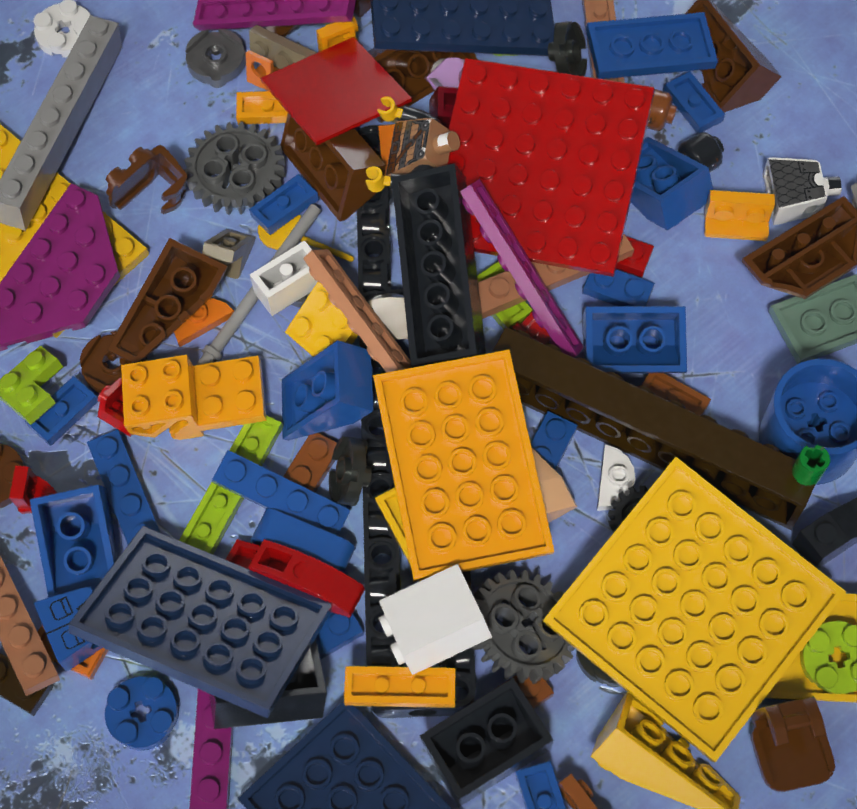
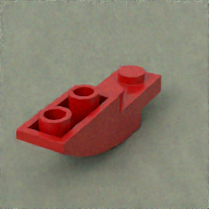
(299, 572)

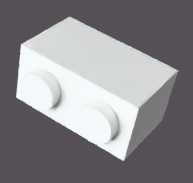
(283, 279)

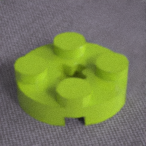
(816, 653)

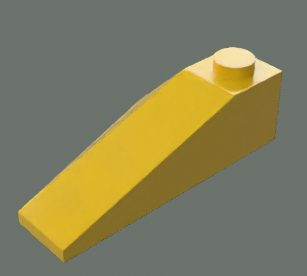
(647, 755)

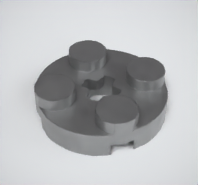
(215, 71)

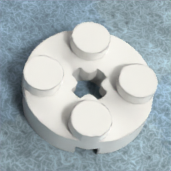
(52, 20)

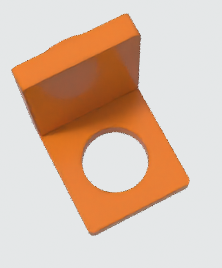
(264, 69)

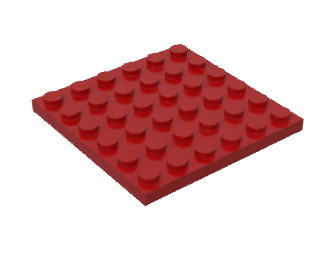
(552, 157)

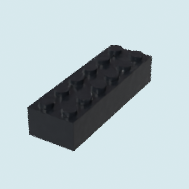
(437, 266)

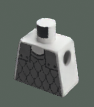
(797, 188)

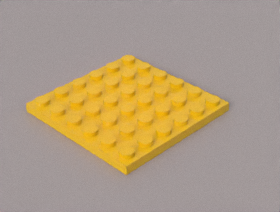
(694, 608)

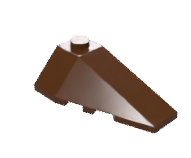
(741, 70)
(169, 296)

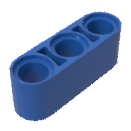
(304, 538)

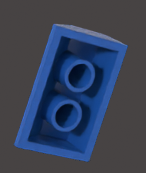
(636, 339)

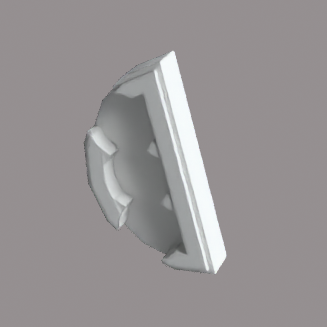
(616, 476)

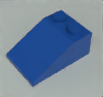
(669, 185)
(327, 391)
(74, 538)

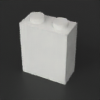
(433, 620)

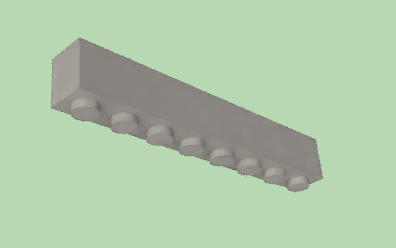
(58, 121)

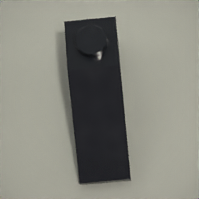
(828, 535)

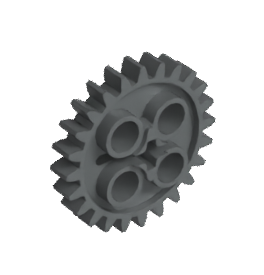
(210, 159)
(521, 627)

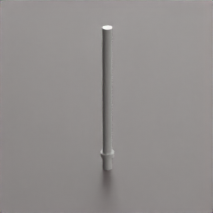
(212, 352)

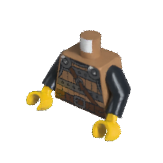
(416, 144)

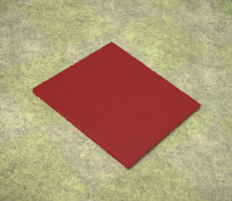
(334, 90)

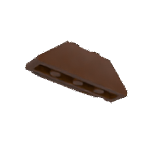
(809, 252)

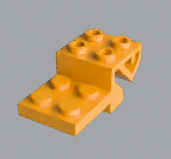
(191, 397)

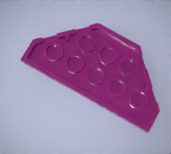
(59, 273)

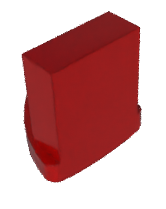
(26, 487)

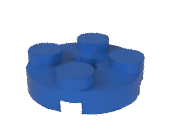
(159, 722)

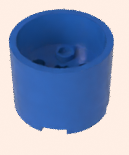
(813, 408)

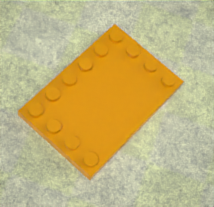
(462, 465)

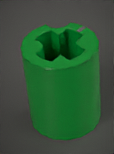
(811, 465)

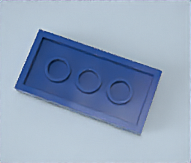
(651, 45)

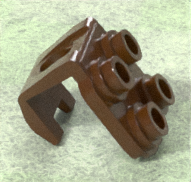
(145, 167)
(792, 745)

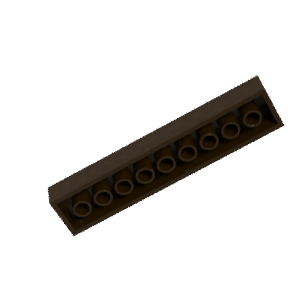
(655, 428)

